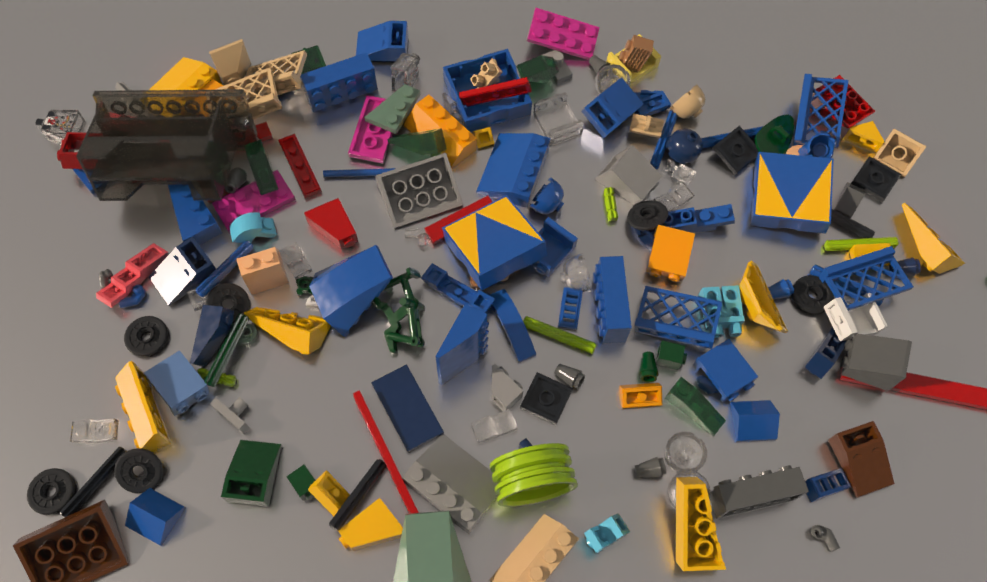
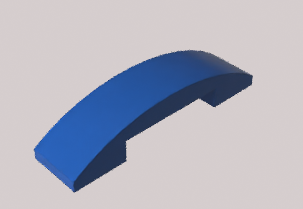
(455, 290)
(513, 326)

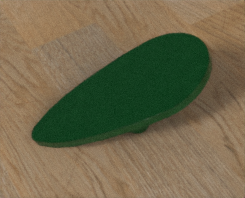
(776, 135)

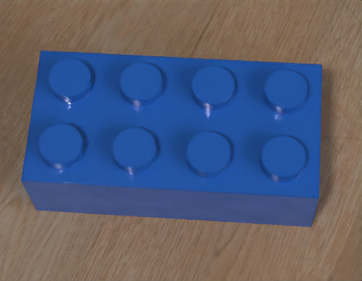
(339, 82)
(612, 300)

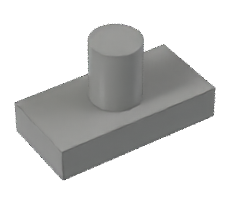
(564, 71)
(232, 413)

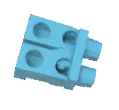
(731, 311)

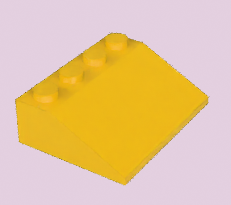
(187, 75)

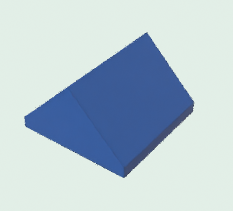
(755, 420)
(153, 515)

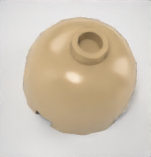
(690, 103)

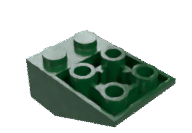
(251, 473)

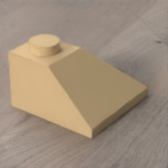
(231, 61)

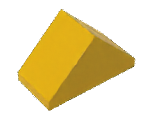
(865, 136)

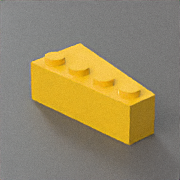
(695, 530)

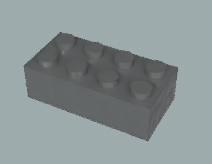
(757, 492)

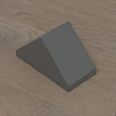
(849, 200)

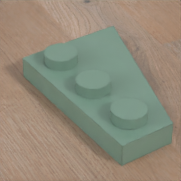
(394, 110)

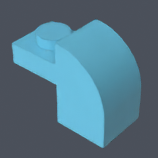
(251, 225)
(606, 533)

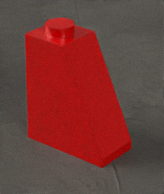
(332, 223)

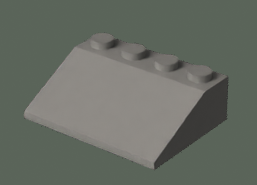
(419, 190)
(453, 482)

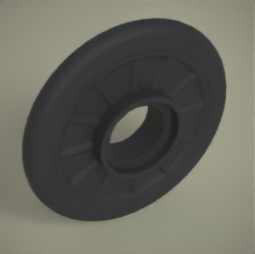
(658, 217)
(229, 291)
(803, 299)
(147, 347)
(138, 457)
(37, 491)

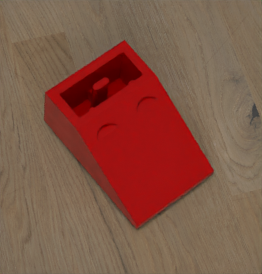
(855, 107)

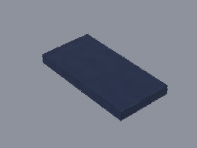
(407, 408)

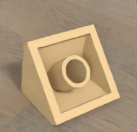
(899, 152)

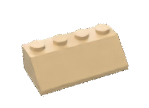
(537, 553)

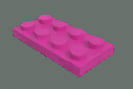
(563, 34)
(369, 140)
(250, 200)

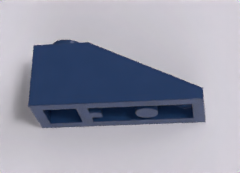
(211, 331)
(825, 354)

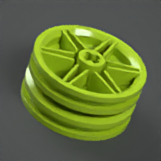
(533, 474)

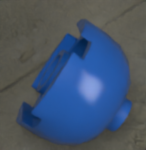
(548, 198)

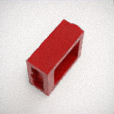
(66, 153)

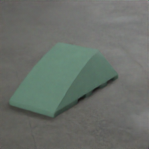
(430, 550)

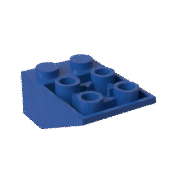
(383, 41)
(612, 107)

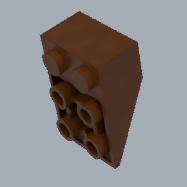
(863, 458)

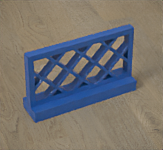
(805, 106)
(863, 263)
(671, 331)

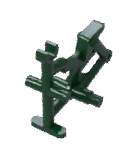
(410, 307)

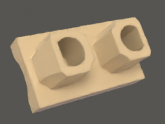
(488, 75)
(646, 125)

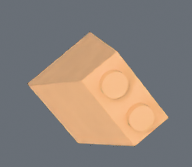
(263, 270)

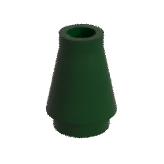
(648, 368)

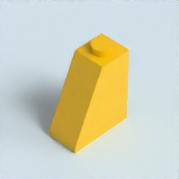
(371, 527)

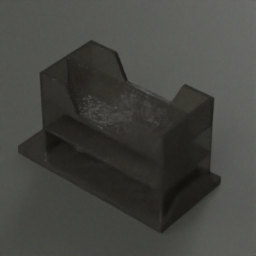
(165, 140)

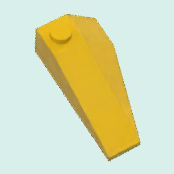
(935, 253)
(294, 331)

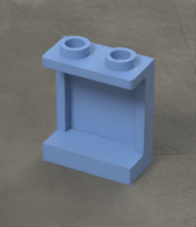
(177, 383)

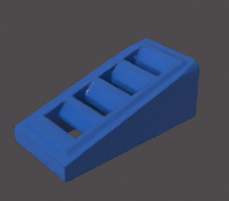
(573, 297)
(815, 489)

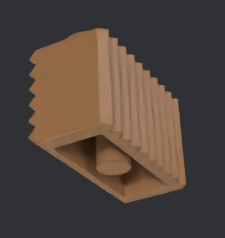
(636, 53)

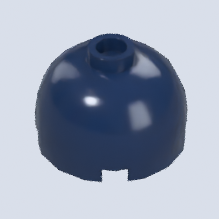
(684, 146)

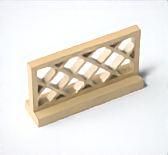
(284, 81)
(261, 104)

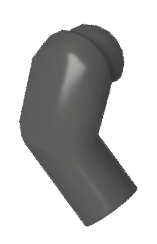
(104, 277)
(826, 535)

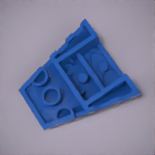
(349, 287)

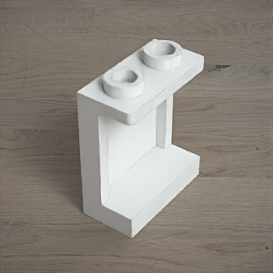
(861, 320)

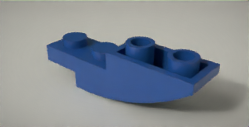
(700, 220)

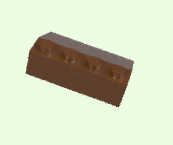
(73, 547)

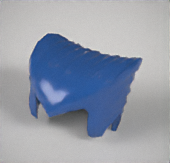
(819, 146)

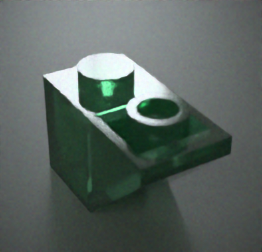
(539, 69)

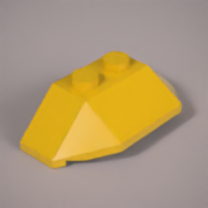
(759, 299)

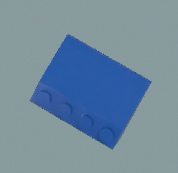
(514, 167)
(463, 343)

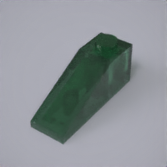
(422, 142)
(261, 167)
(695, 406)

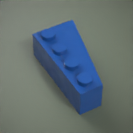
(193, 216)

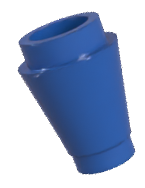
(781, 289)

